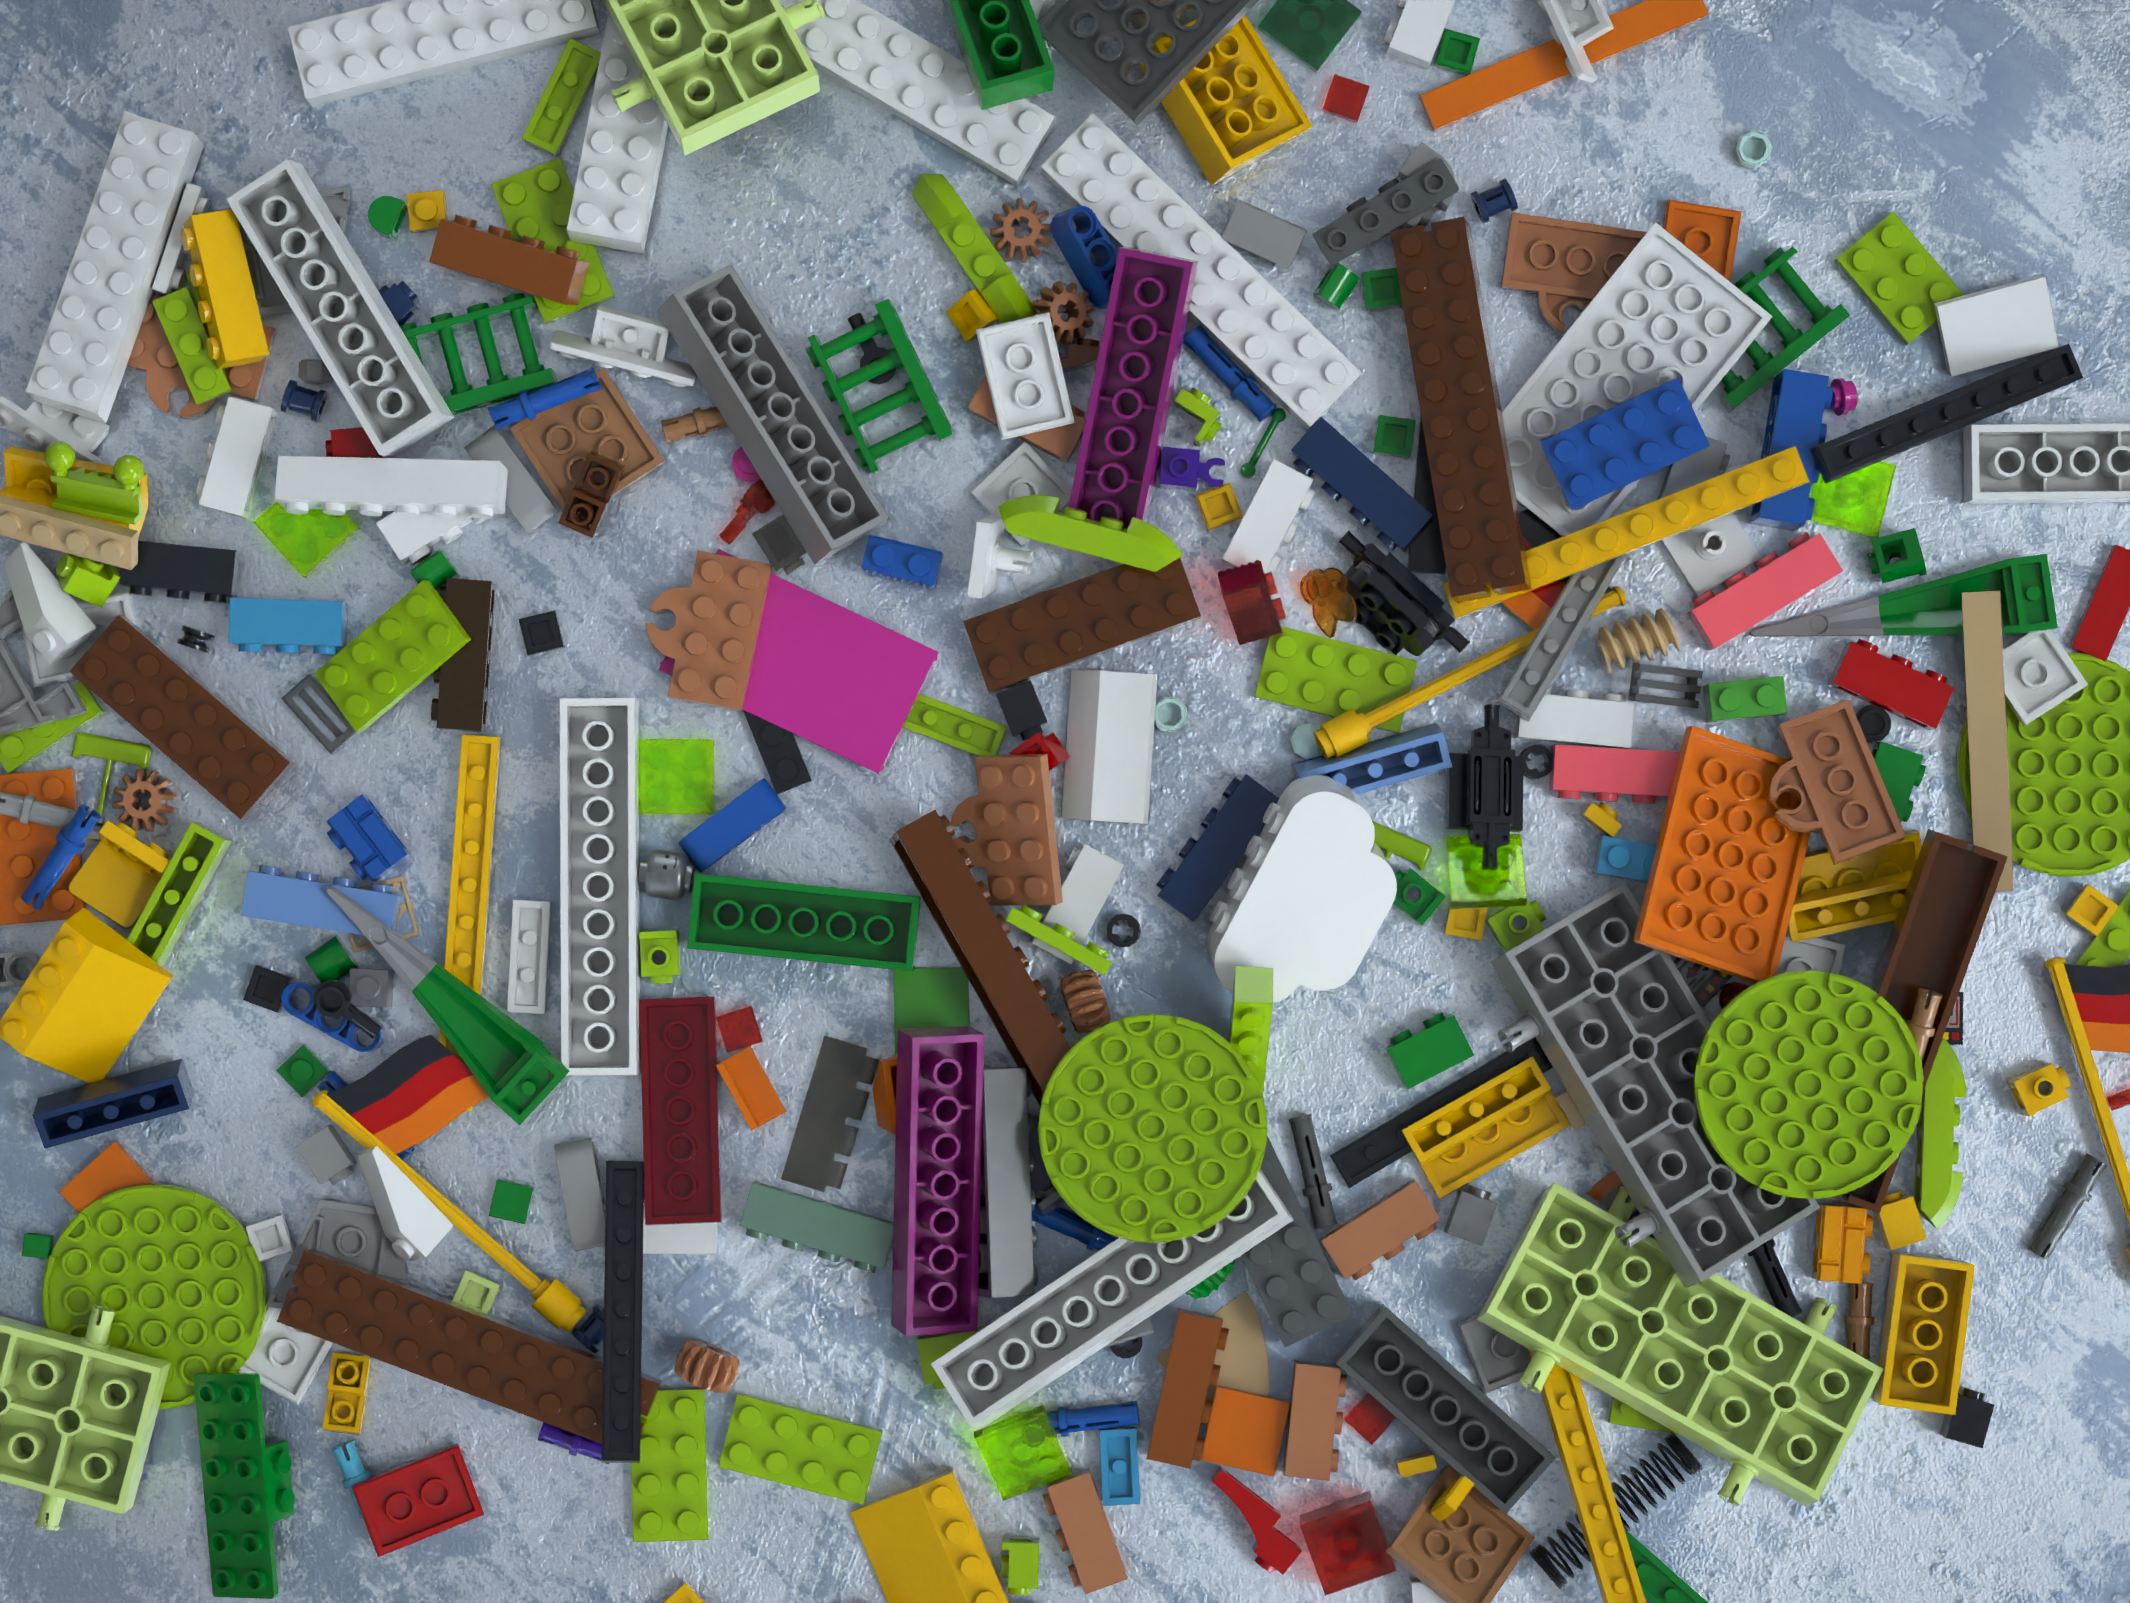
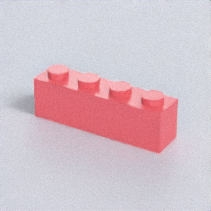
(1764, 591)
(1612, 773)

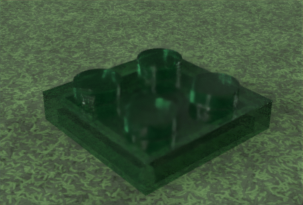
(1309, 27)

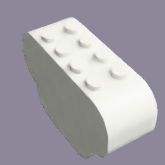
(1305, 893)

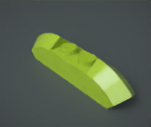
(971, 248)
(1040, 520)
(1935, 1182)

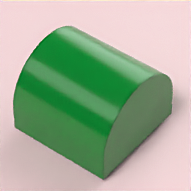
(387, 215)
(1336, 286)
(434, 569)
(331, 960)

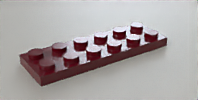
(680, 1111)

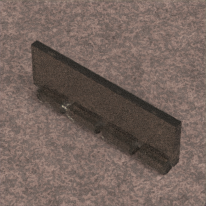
(822, 1121)

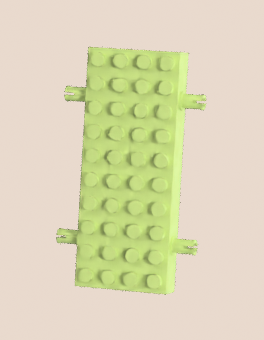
(715, 62)
(1692, 1358)
(75, 1415)

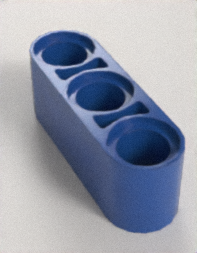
(1077, 247)
(732, 825)
(345, 1032)

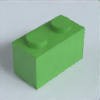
(1744, 699)

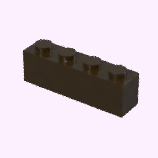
(466, 674)

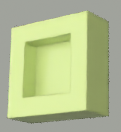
(476, 1292)

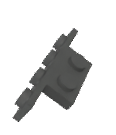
(1385, 212)

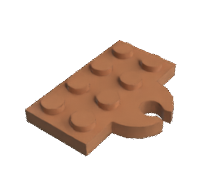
(1563, 261)
(163, 373)
(713, 629)
(1835, 784)
(1013, 829)

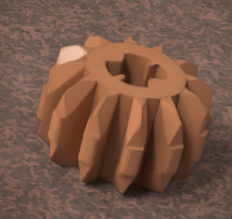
(1007, 232)
(1074, 305)
(132, 799)
(1085, 1001)
(707, 1366)

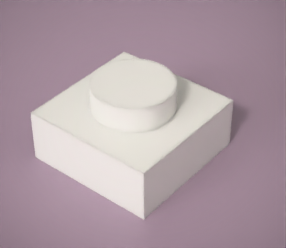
(270, 1237)

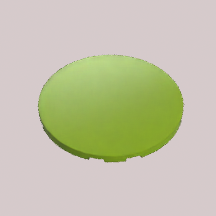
(2068, 777)
(1808, 1084)
(1153, 1128)
(173, 1274)

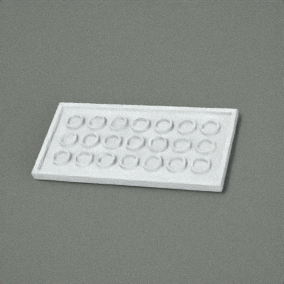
(1648, 324)

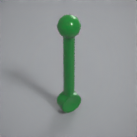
(1248, 469)

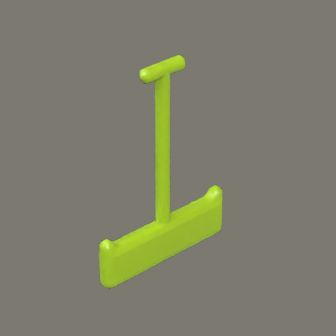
(112, 750)
(1401, 845)

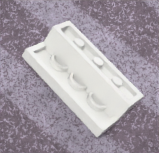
(1109, 746)

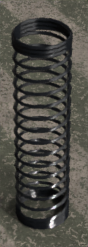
(1686, 1461)

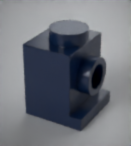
(400, 301)

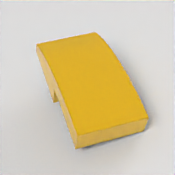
(346, 1393)

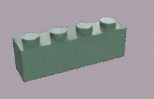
(818, 1225)

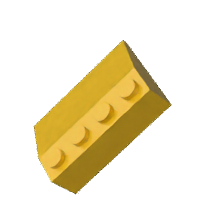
(1233, 104)
(83, 999)
(929, 1545)

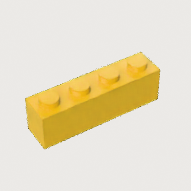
(225, 289)

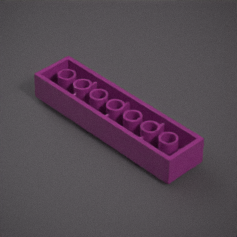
(1133, 385)
(937, 1180)

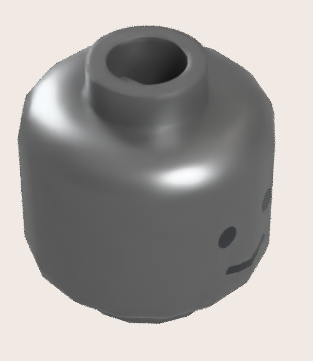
(667, 875)

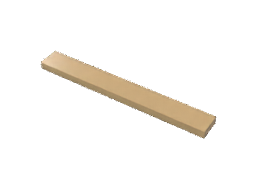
(1987, 727)

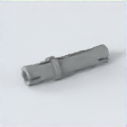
(39, 812)

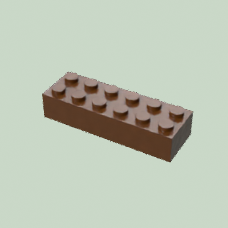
(1079, 622)
(182, 717)

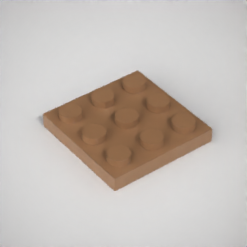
(596, 422)
(1465, 1553)

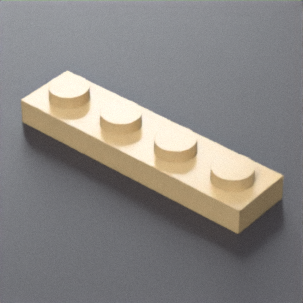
(68, 532)

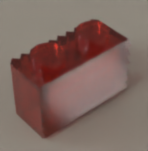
(1250, 602)

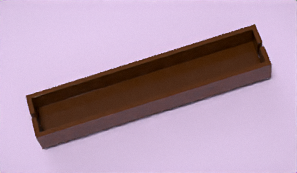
(1460, 410)
(982, 947)
(1933, 948)
(451, 1344)

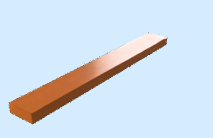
(1547, 61)

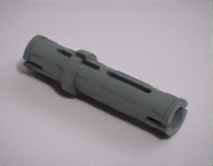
(1313, 1172)
(2067, 1207)

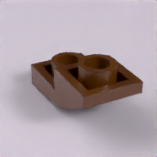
(1080, 355)
(591, 494)

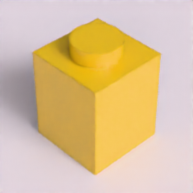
(1899, 1221)

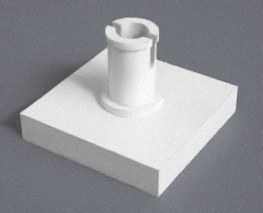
(1711, 552)
(991, 557)

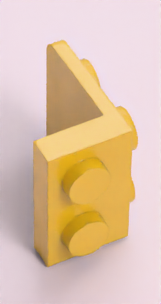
(119, 875)

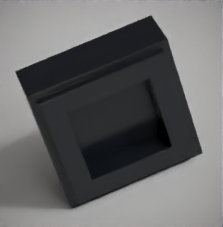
(541, 633)
(267, 988)

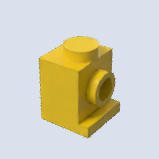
(2026, 1088)

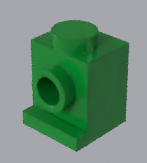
(1900, 545)
(1429, 896)

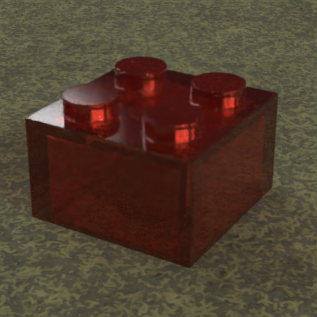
(1347, 1542)

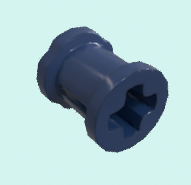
(1494, 201)
(303, 401)
(591, 1331)

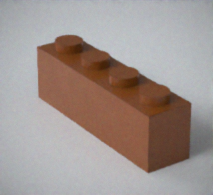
(508, 261)
(1185, 1389)

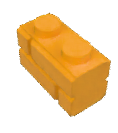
(1841, 1243)

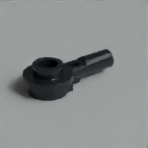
(871, 351)
(1874, 722)
(334, 1000)

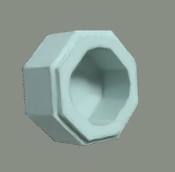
(1753, 149)
(1170, 714)
(1304, 743)

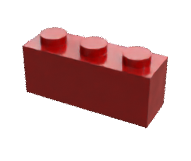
(1891, 684)

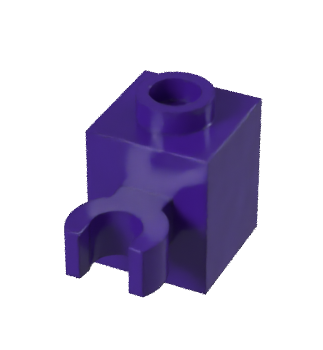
(1182, 468)

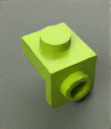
(1197, 405)

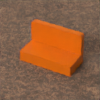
(751, 1088)

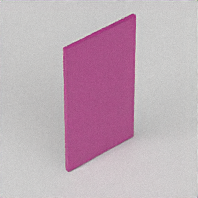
(832, 674)

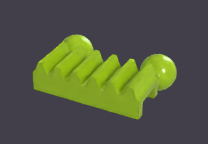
(95, 494)

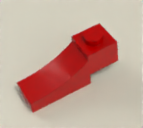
(1273, 1547)

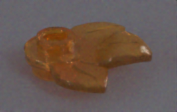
(1328, 598)

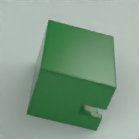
(37, 1245)

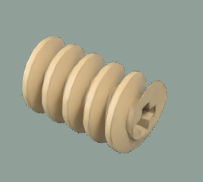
(1636, 639)

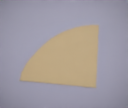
(1245, 1354)

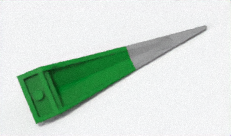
(1937, 605)
(495, 1048)

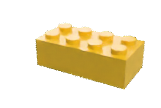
(1924, 1333)

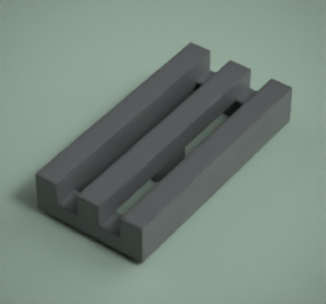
(1690, 688)
(342, 737)

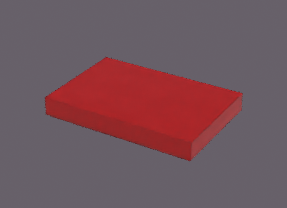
(417, 1500)

